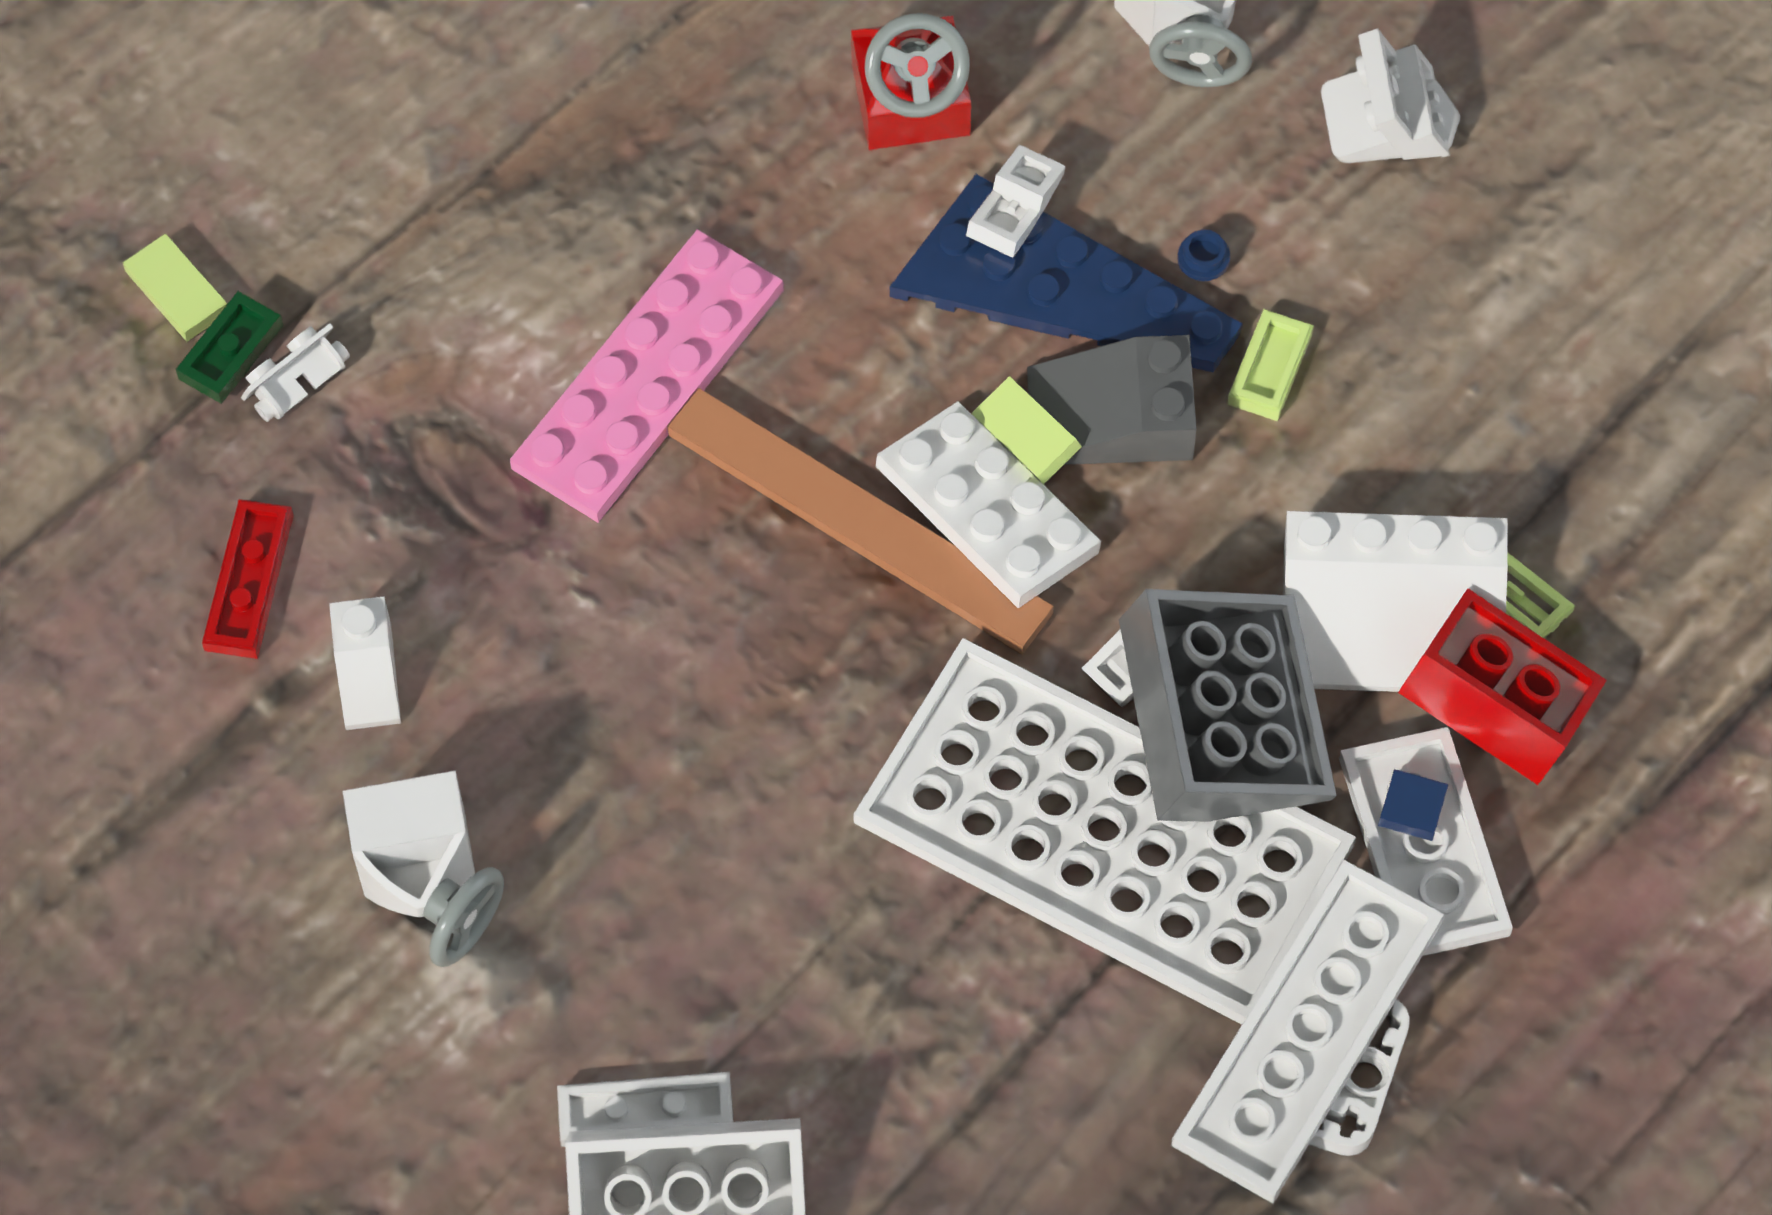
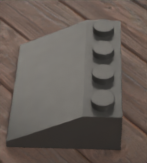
(1224, 704)

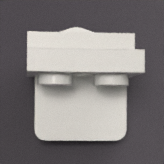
(1388, 106)

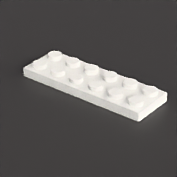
(1307, 1031)

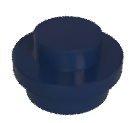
(1203, 255)

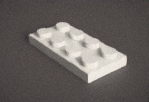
(988, 504)
(1445, 873)

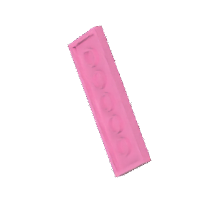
(646, 374)

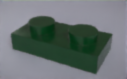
(229, 347)

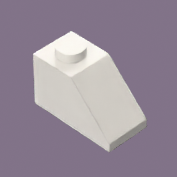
(365, 663)

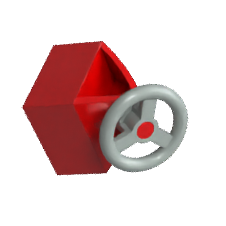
(912, 81)

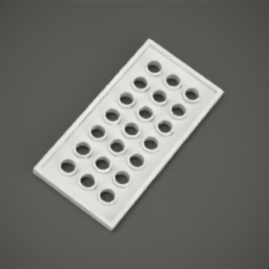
(1087, 909)

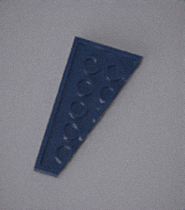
(1058, 285)

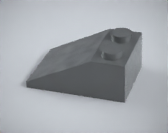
(1122, 400)

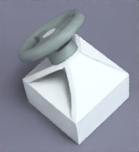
(1200, 30)
(419, 859)

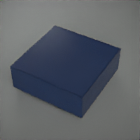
(1413, 805)

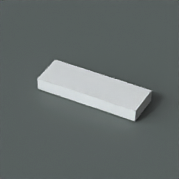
(645, 1103)

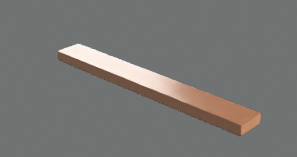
(855, 518)

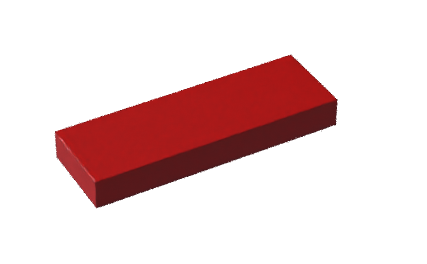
(248, 579)

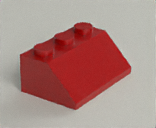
(1503, 686)

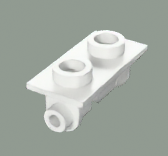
(277, 384)

